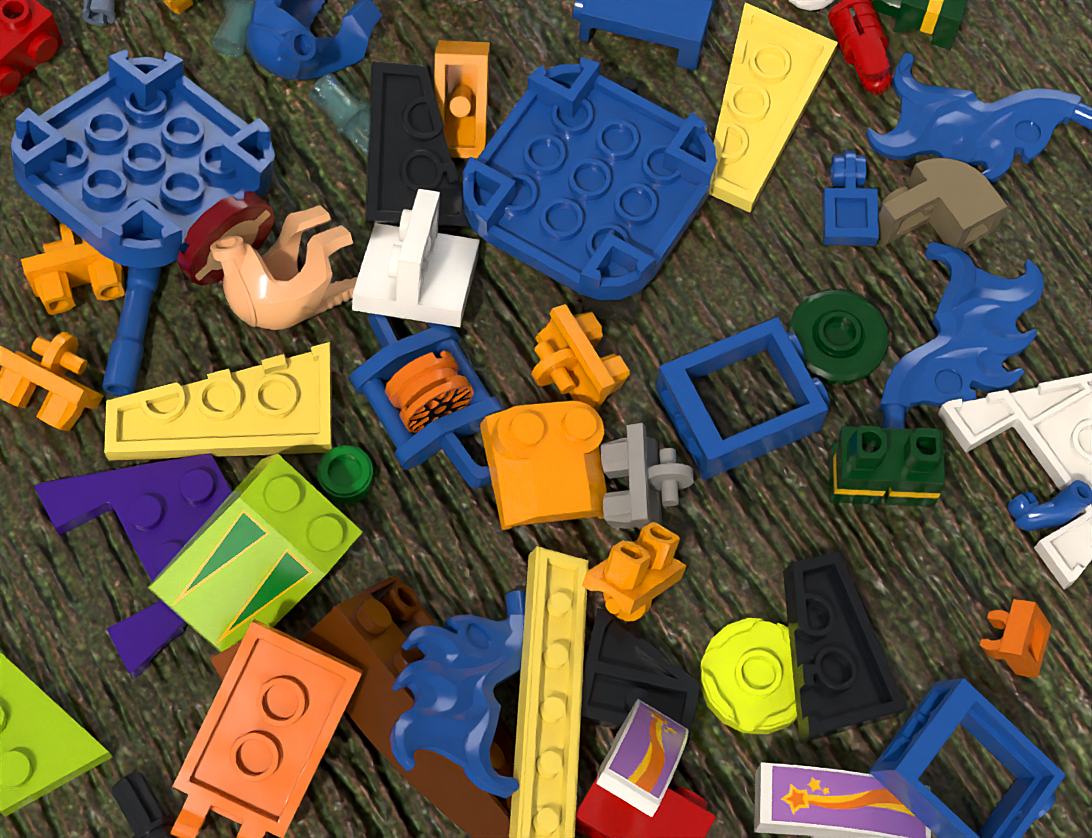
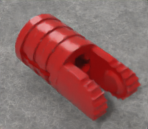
(865, 50)

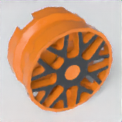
(428, 390)

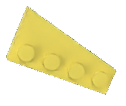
(764, 98)
(240, 413)

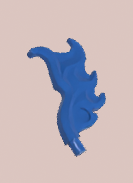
(964, 129)
(972, 342)
(454, 692)

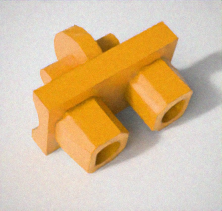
(69, 265)
(572, 362)
(65, 396)
(637, 572)

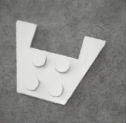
(1058, 431)

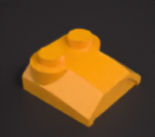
(545, 462)

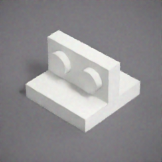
(415, 269)

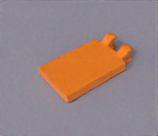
(264, 734)

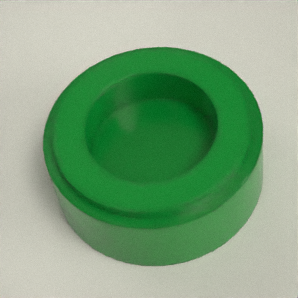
(345, 474)

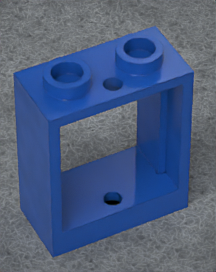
(695, 425)
(926, 732)

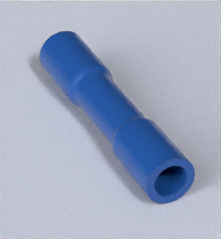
(127, 347)

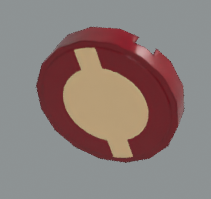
(246, 218)

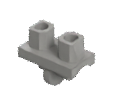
(639, 460)

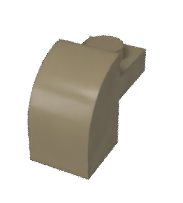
(948, 196)

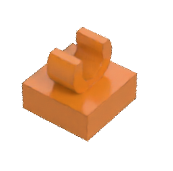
(1023, 637)

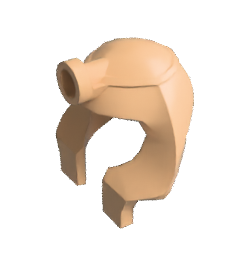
(269, 289)

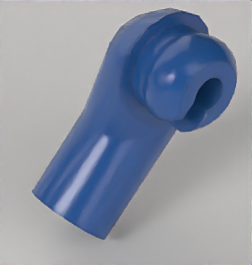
(1054, 513)

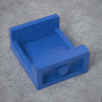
(664, 22)

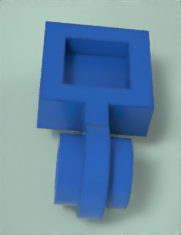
(849, 211)

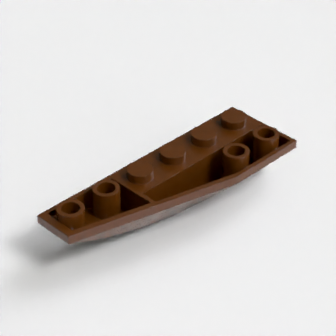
(370, 636)

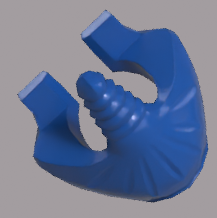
(284, 45)

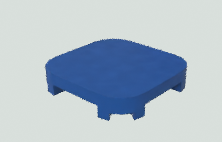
(139, 159)
(589, 181)

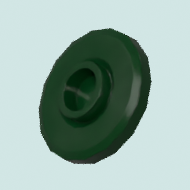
(839, 336)

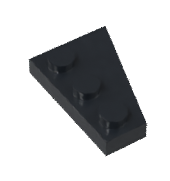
(408, 148)

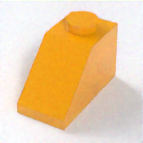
(462, 94)

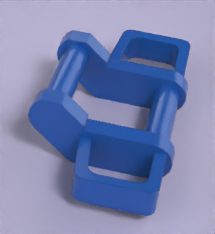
(442, 432)

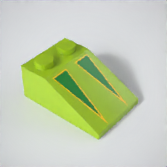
(255, 555)

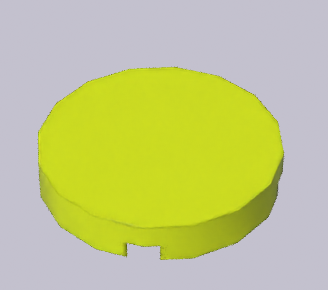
(750, 677)

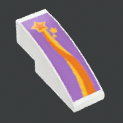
(643, 758)
(829, 804)

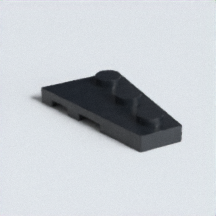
(834, 652)

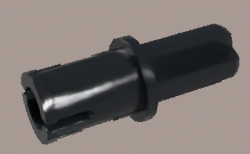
(142, 808)

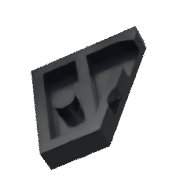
(627, 669)

